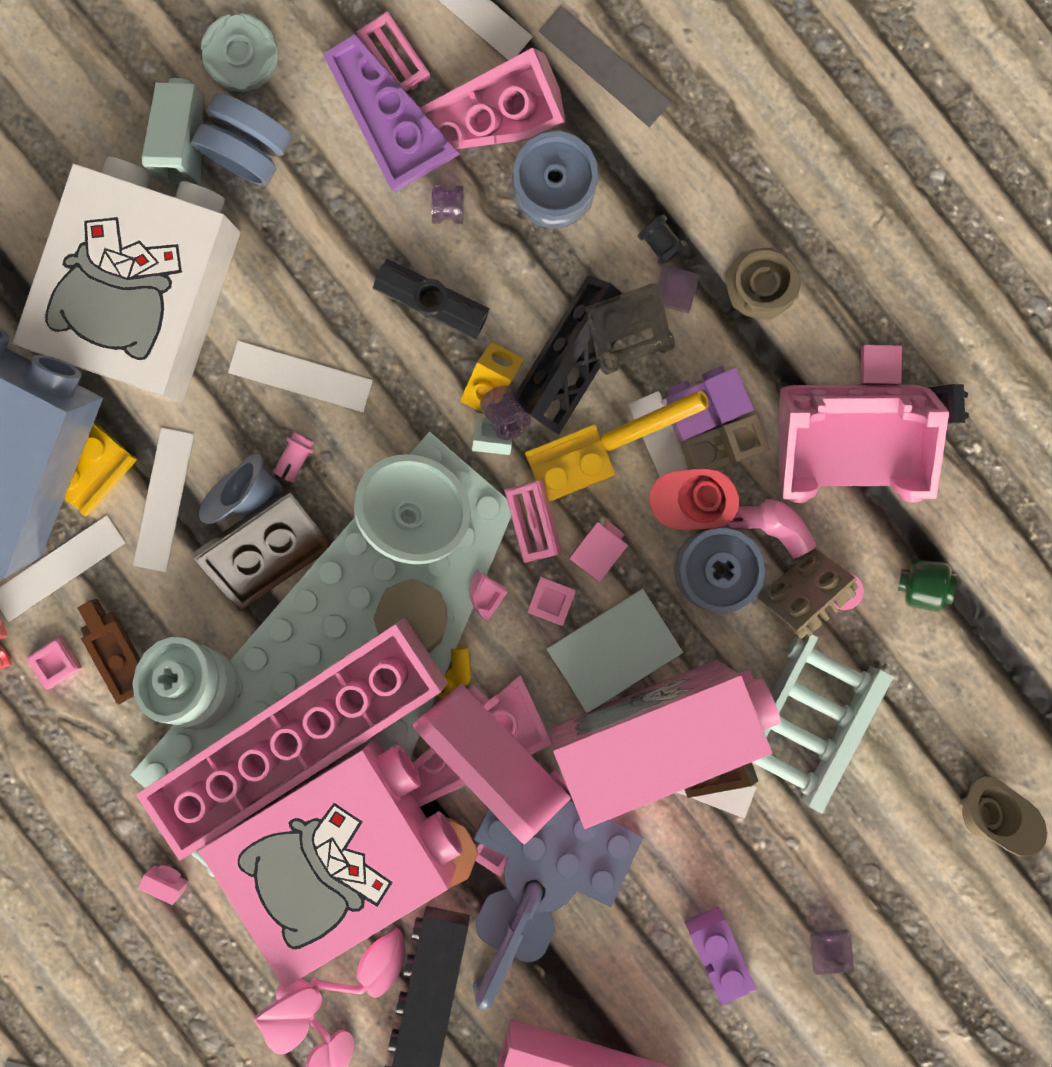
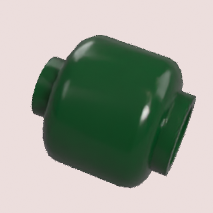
(928, 585)

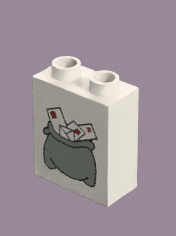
(129, 278)

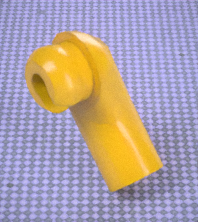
(459, 671)

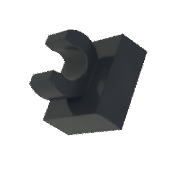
(953, 399)

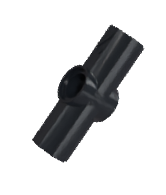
(409, 287)

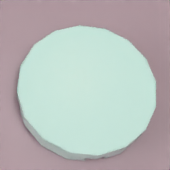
(239, 52)

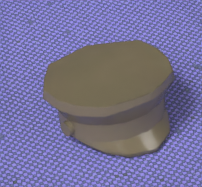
(762, 283)
(420, 606)

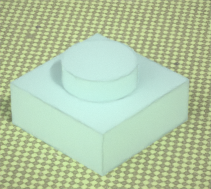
(486, 439)

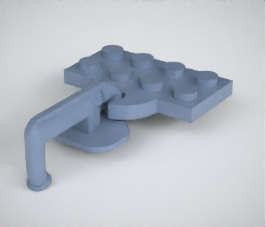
(564, 861)

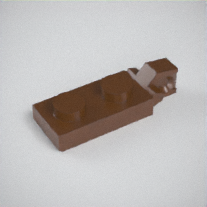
(109, 649)

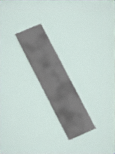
(605, 66)

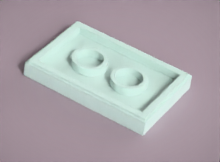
(614, 650)

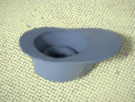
(240, 491)

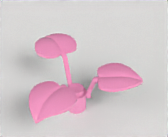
(288, 1018)

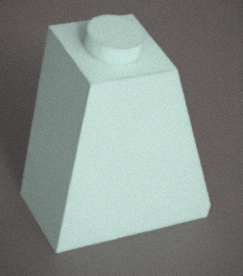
(171, 126)

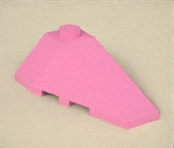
(501, 105)

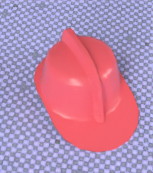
(694, 499)

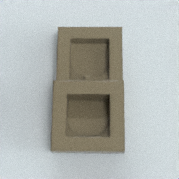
(725, 444)

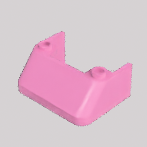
(492, 762)

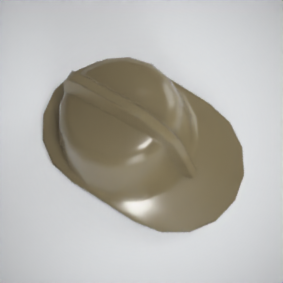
(1003, 816)

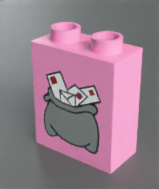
(663, 739)
(334, 860)

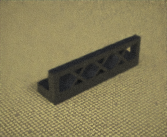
(561, 353)

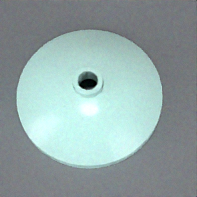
(420, 491)

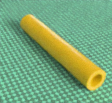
(655, 420)

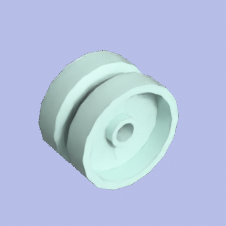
(184, 683)

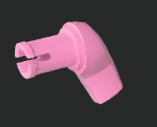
(777, 521)

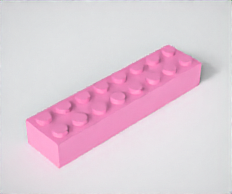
(293, 739)

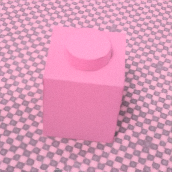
(599, 549)

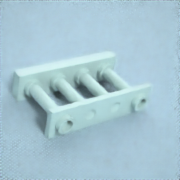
(851, 719)

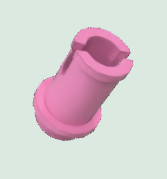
(294, 454)

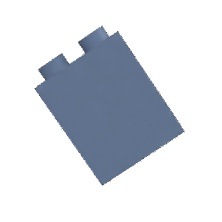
(41, 441)

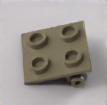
(808, 590)

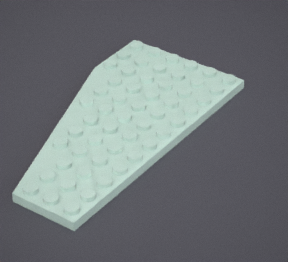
(334, 614)

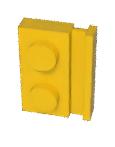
(571, 463)
(98, 470)

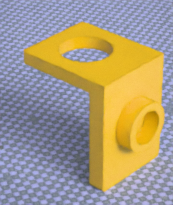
(490, 374)

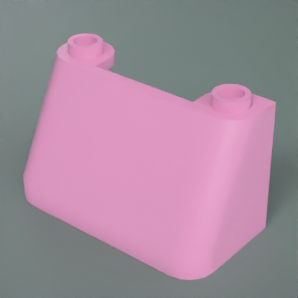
(860, 439)

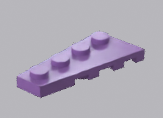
(391, 121)

